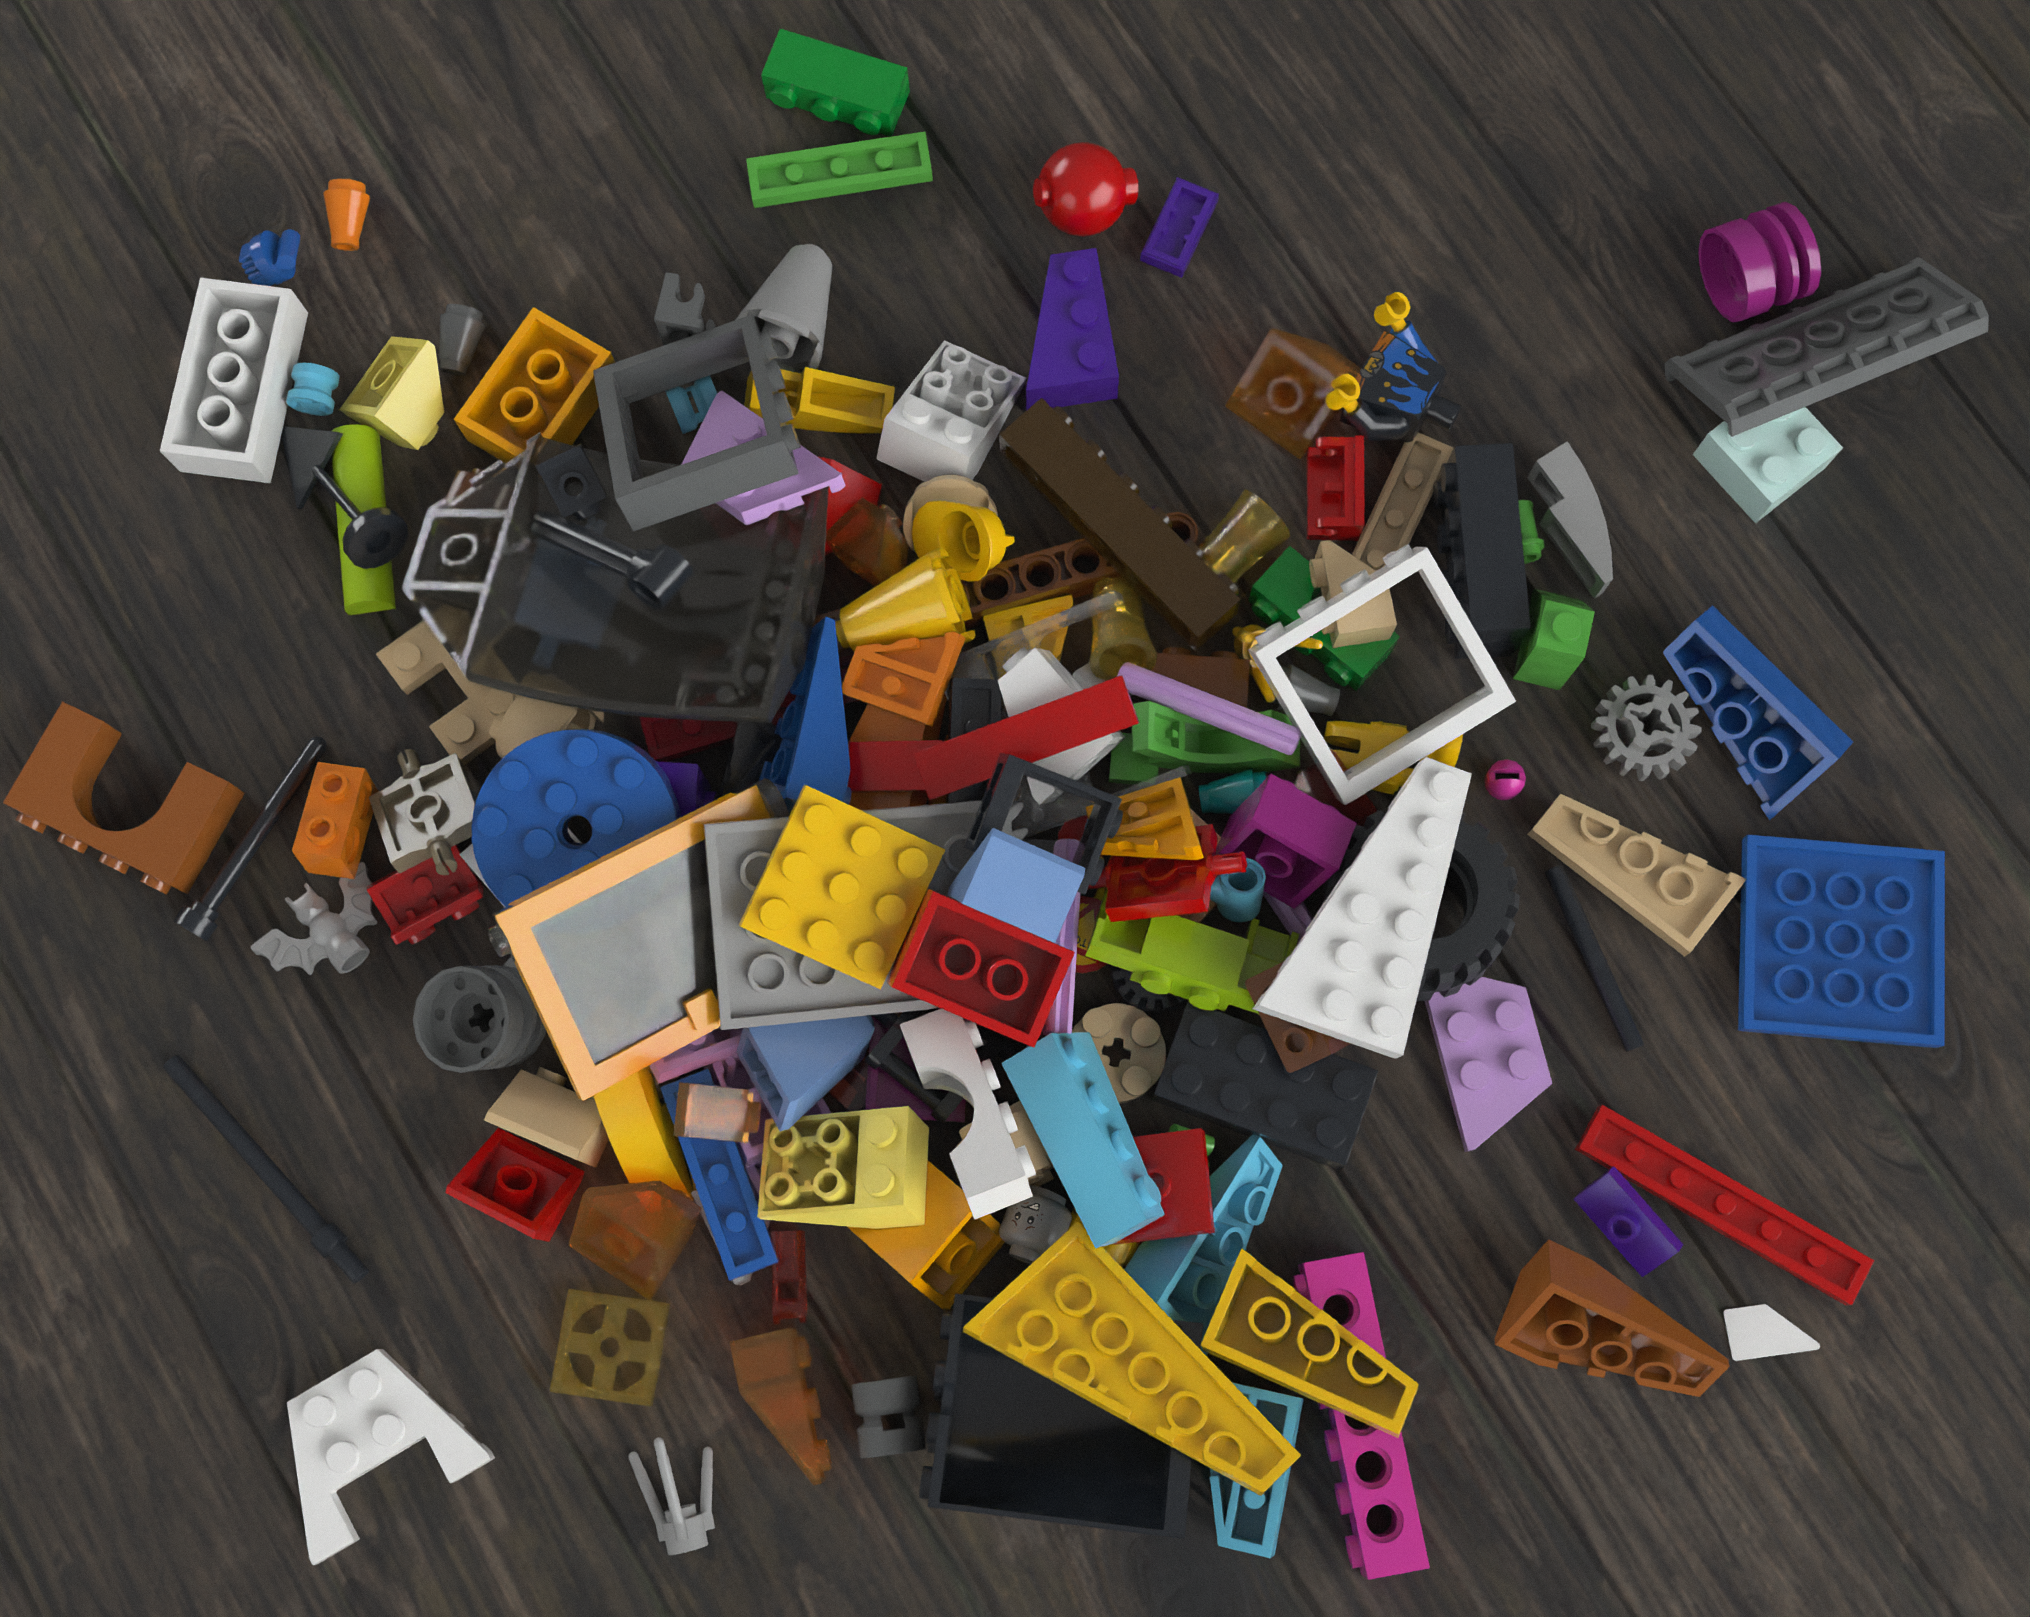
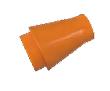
(346, 211)

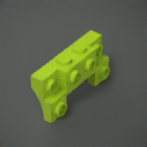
(1189, 957)

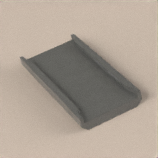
(1830, 345)

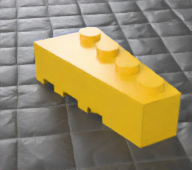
(1295, 1344)

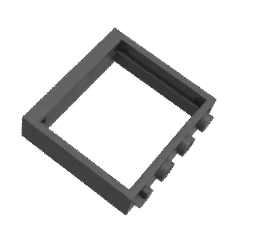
(713, 476)

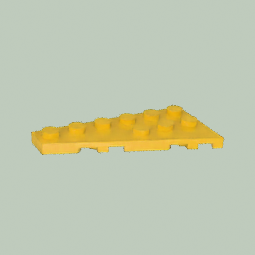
(1109, 1342)

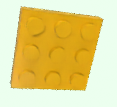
(842, 887)

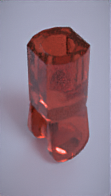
(791, 1268)

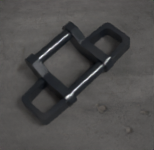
(940, 1103)

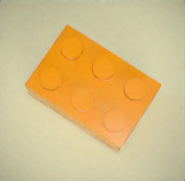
(534, 386)

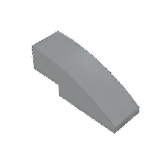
(1574, 517)

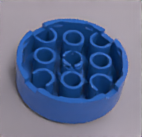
(547, 781)

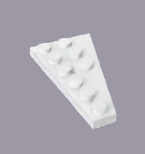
(1371, 938)

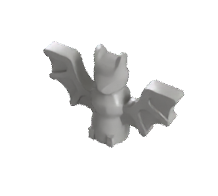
(330, 933)

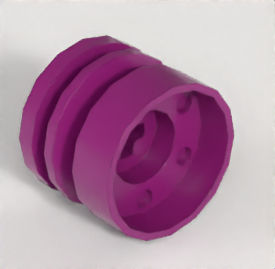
(1759, 261)

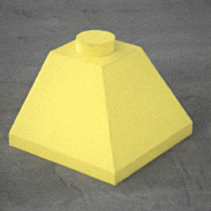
(400, 393)

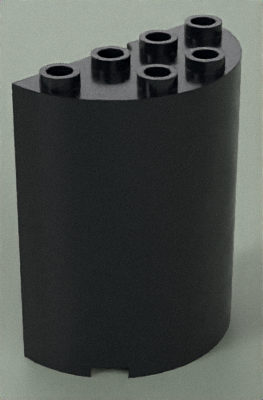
(1039, 1451)

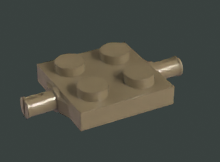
(425, 812)

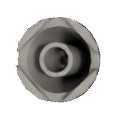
(795, 307)

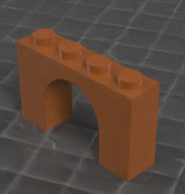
(58, 794)

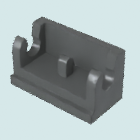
(678, 318)

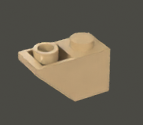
(1368, 622)

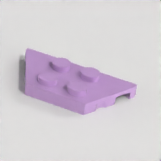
(733, 424)
(1488, 1055)

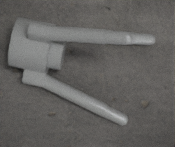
(681, 1525)

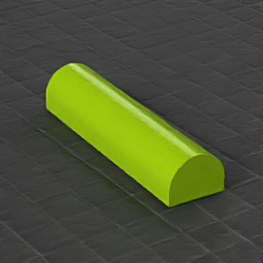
(360, 476)

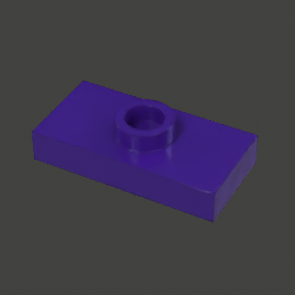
(1179, 227)
(1628, 1222)

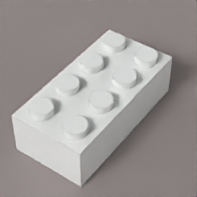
(234, 380)

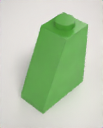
(1555, 640)

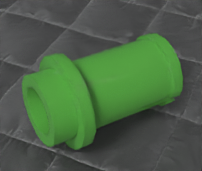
(1531, 543)

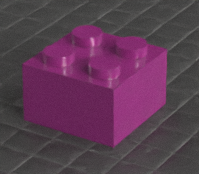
(1290, 837)

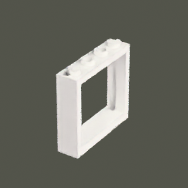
(1423, 739)

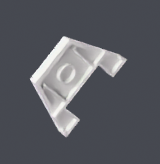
(358, 1424)

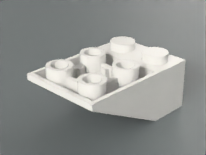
(949, 415)

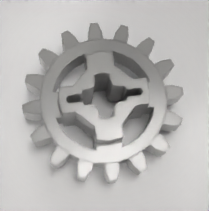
(1663, 732)

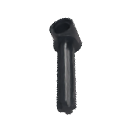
(650, 573)

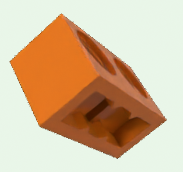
(335, 820)

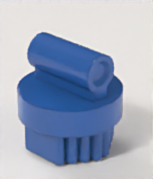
(270, 258)

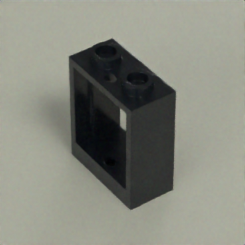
(1001, 791)

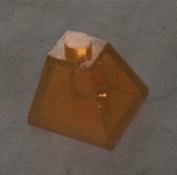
(1288, 389)
(634, 1231)

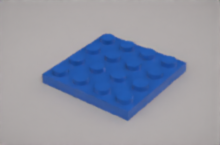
(1842, 941)

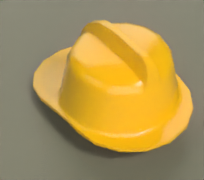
(967, 533)

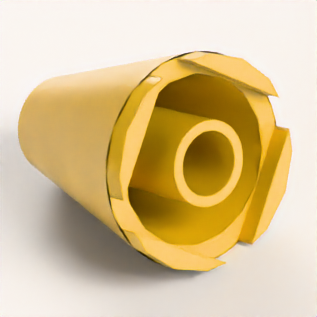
(913, 603)

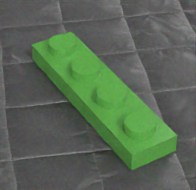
(839, 169)

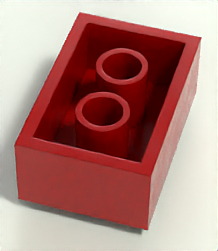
(980, 968)

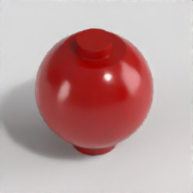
(1084, 189)

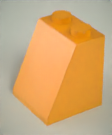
(946, 1250)

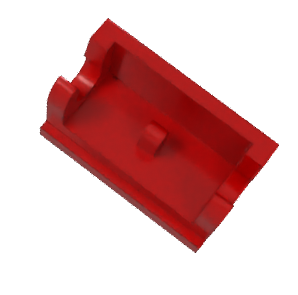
(1335, 489)

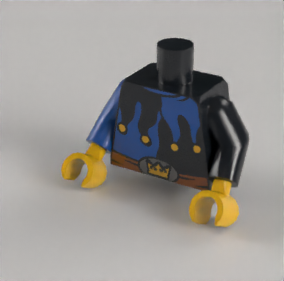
(1396, 384)

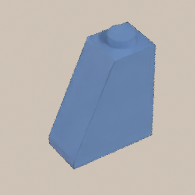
(802, 1061)

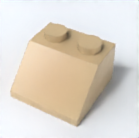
(551, 1116)

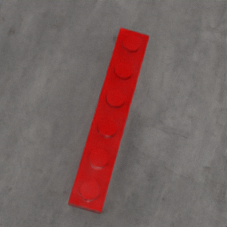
(1725, 1205)

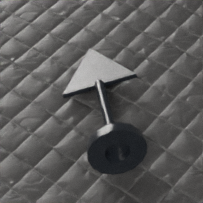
(371, 536)

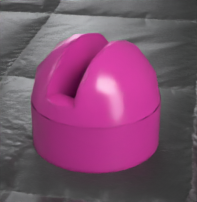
(1505, 788)

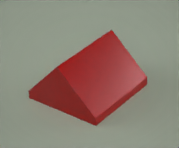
(517, 1185)

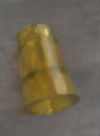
(1243, 536)
(1119, 632)

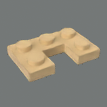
(465, 729)

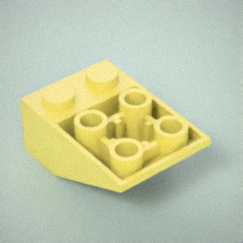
(846, 1169)

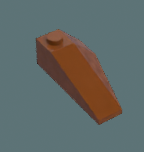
(1587, 1317)

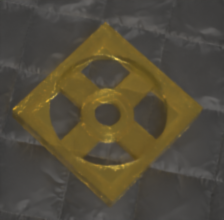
(578, 1303)

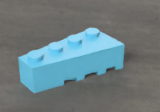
(1085, 1135)

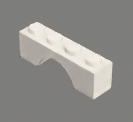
(986, 1160)

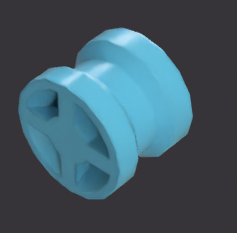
(312, 389)

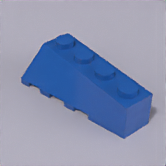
(1755, 710)

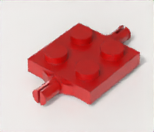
(1166, 886)

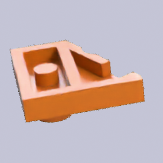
(904, 675)

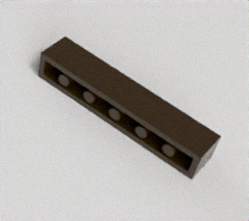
(1119, 523)

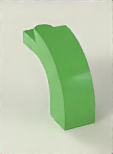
(1180, 740)

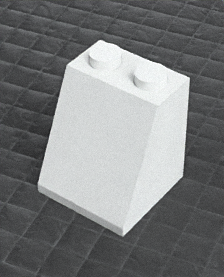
(1037, 679)

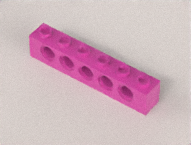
(1402, 1544)

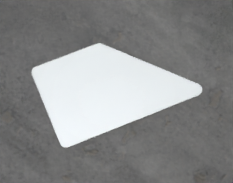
(1763, 1333)

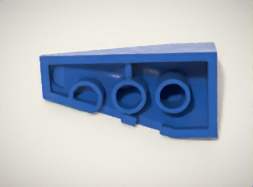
(814, 726)

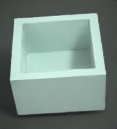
(1768, 460)

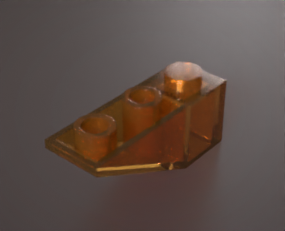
(776, 1389)

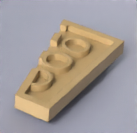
(1655, 884)

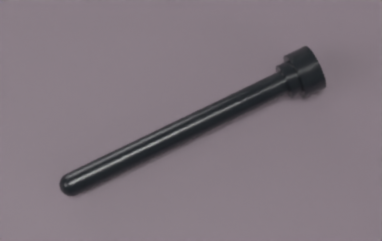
(202, 914)

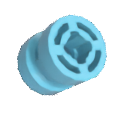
(703, 395)

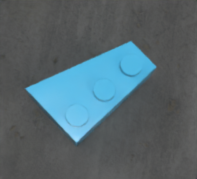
(1241, 1516)

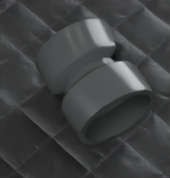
(884, 1398)

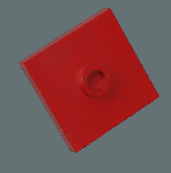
(1181, 1172)

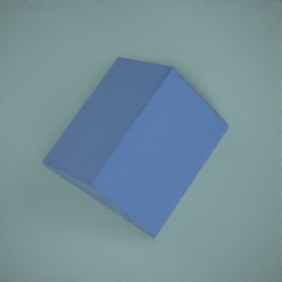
(1019, 884)

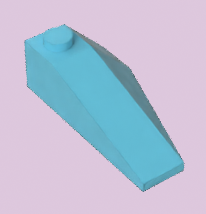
(1191, 1271)

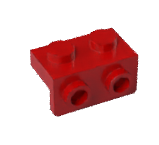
(422, 897)

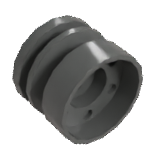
(457, 1023)

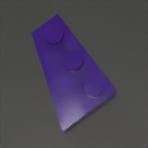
(1073, 338)

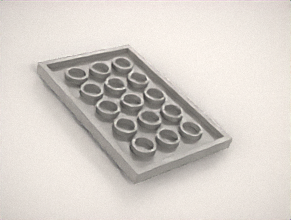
(775, 985)

